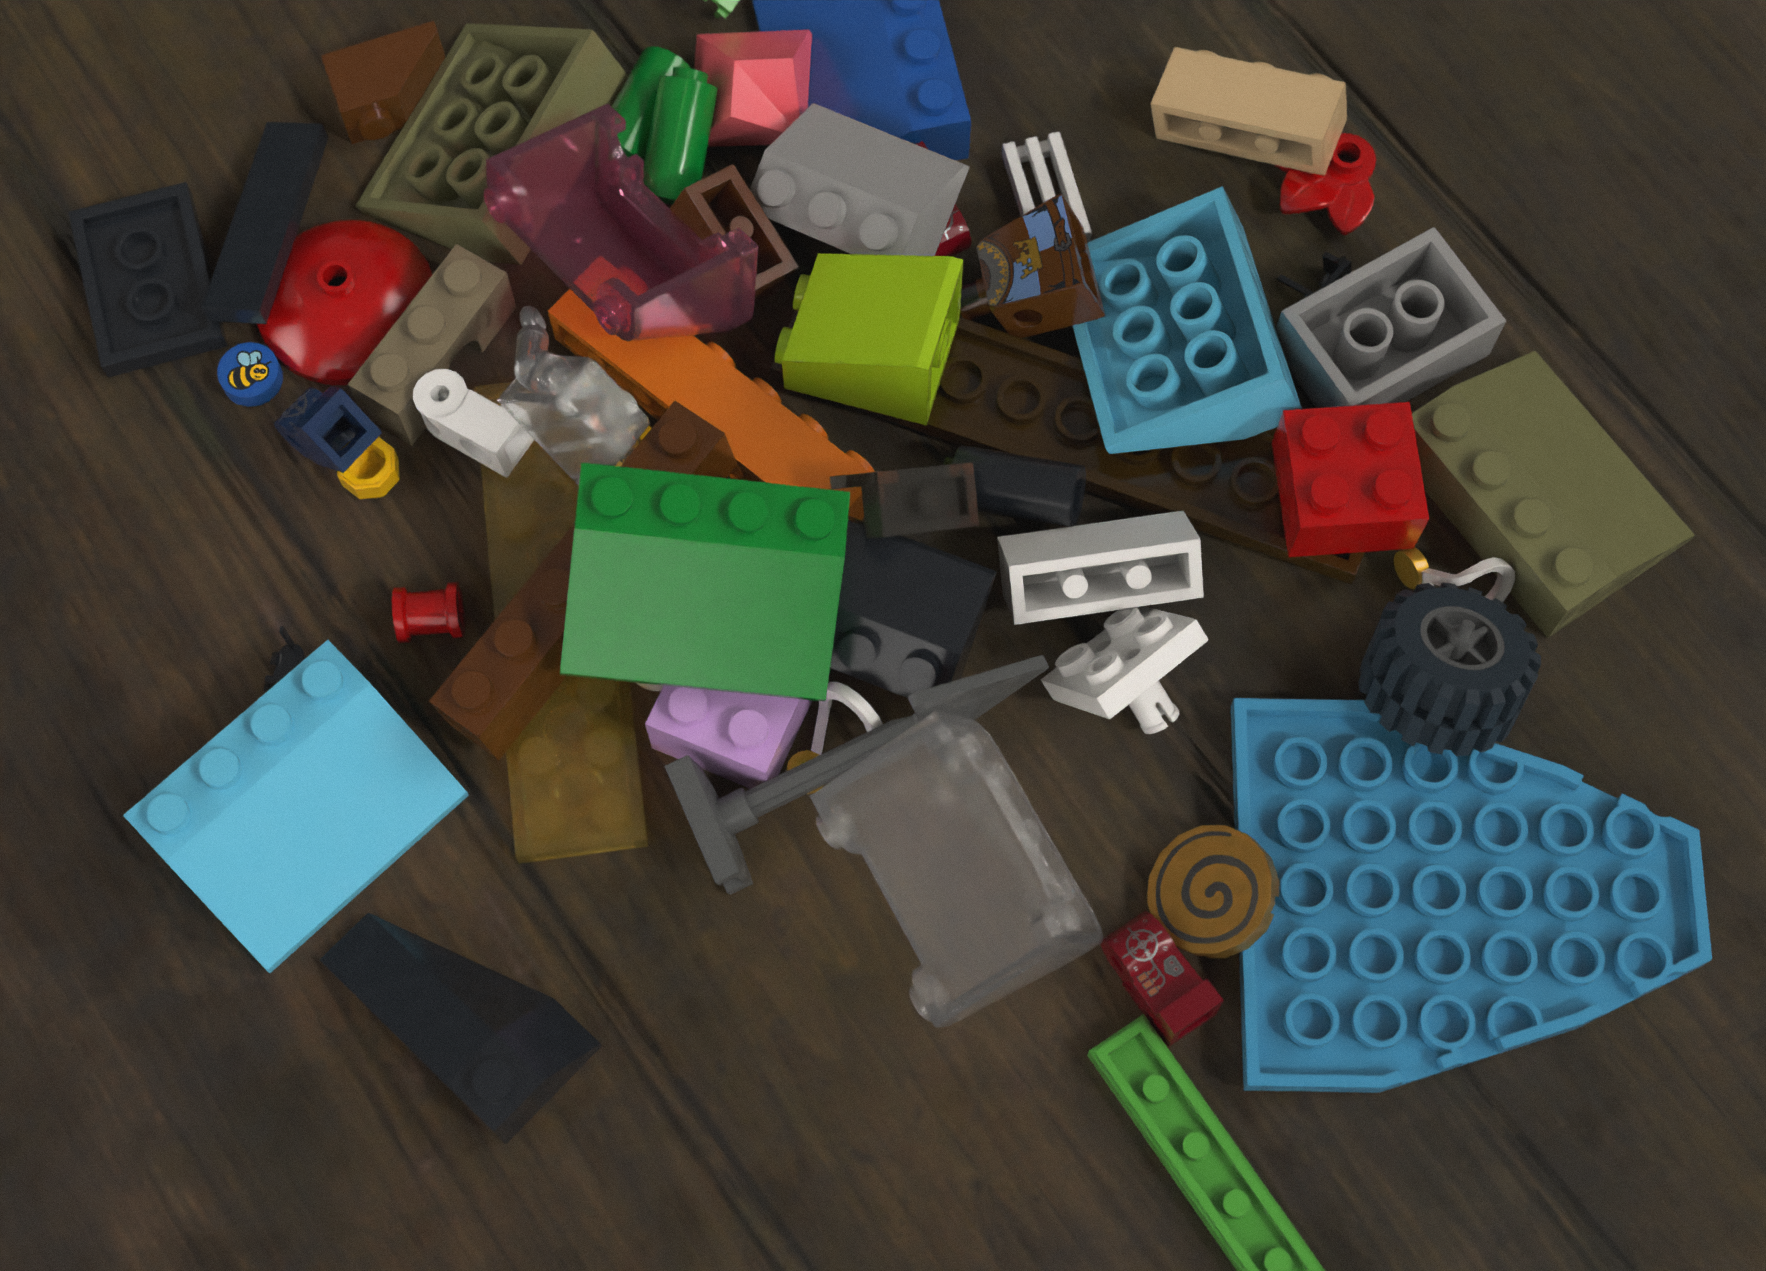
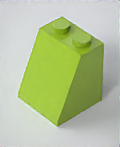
(873, 331)

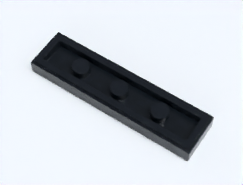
(265, 223)

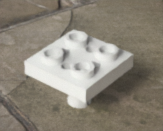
(1126, 665)

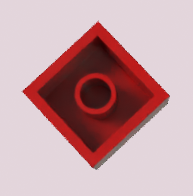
(1349, 479)

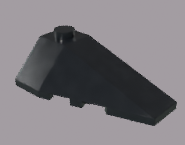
(474, 1028)

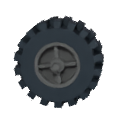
(1449, 668)

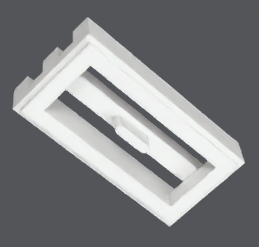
(1035, 153)

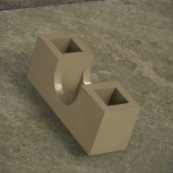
(456, 307)

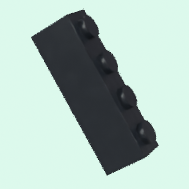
(906, 612)

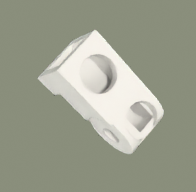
(470, 421)

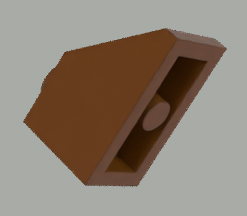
(383, 79)

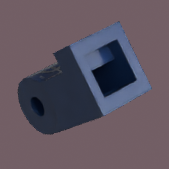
(323, 424)

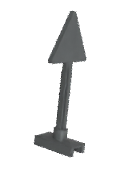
(719, 819)

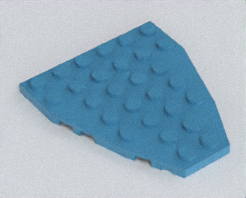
(1441, 900)

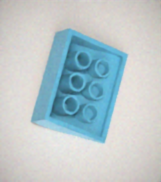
(1183, 333)
(297, 805)

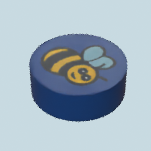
(250, 374)

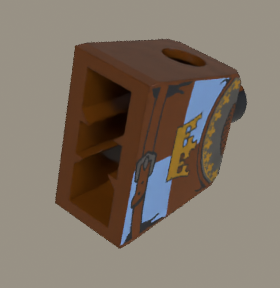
(1035, 273)

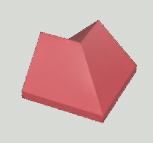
(758, 81)

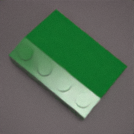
(704, 582)

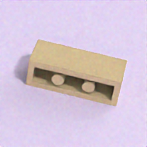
(1250, 110)

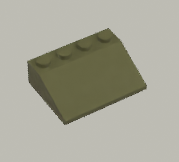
(484, 99)
(1542, 489)

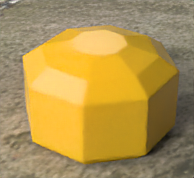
(372, 472)

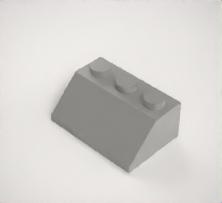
(857, 186)

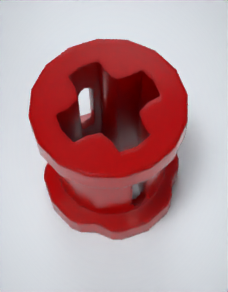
(428, 612)

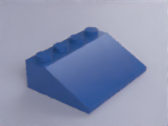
(881, 66)

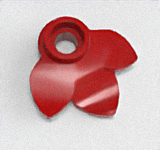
(1342, 190)

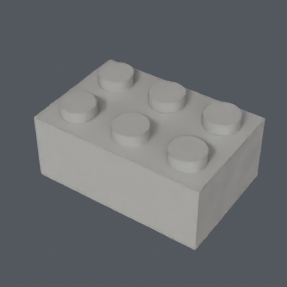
(1389, 327)

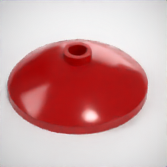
(334, 329)

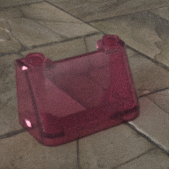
(614, 240)

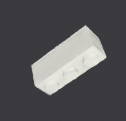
(1100, 567)

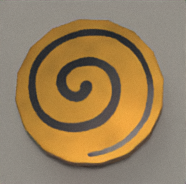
(1213, 891)

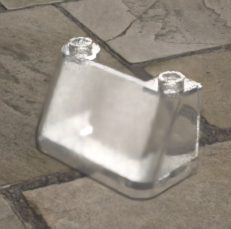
(959, 865)

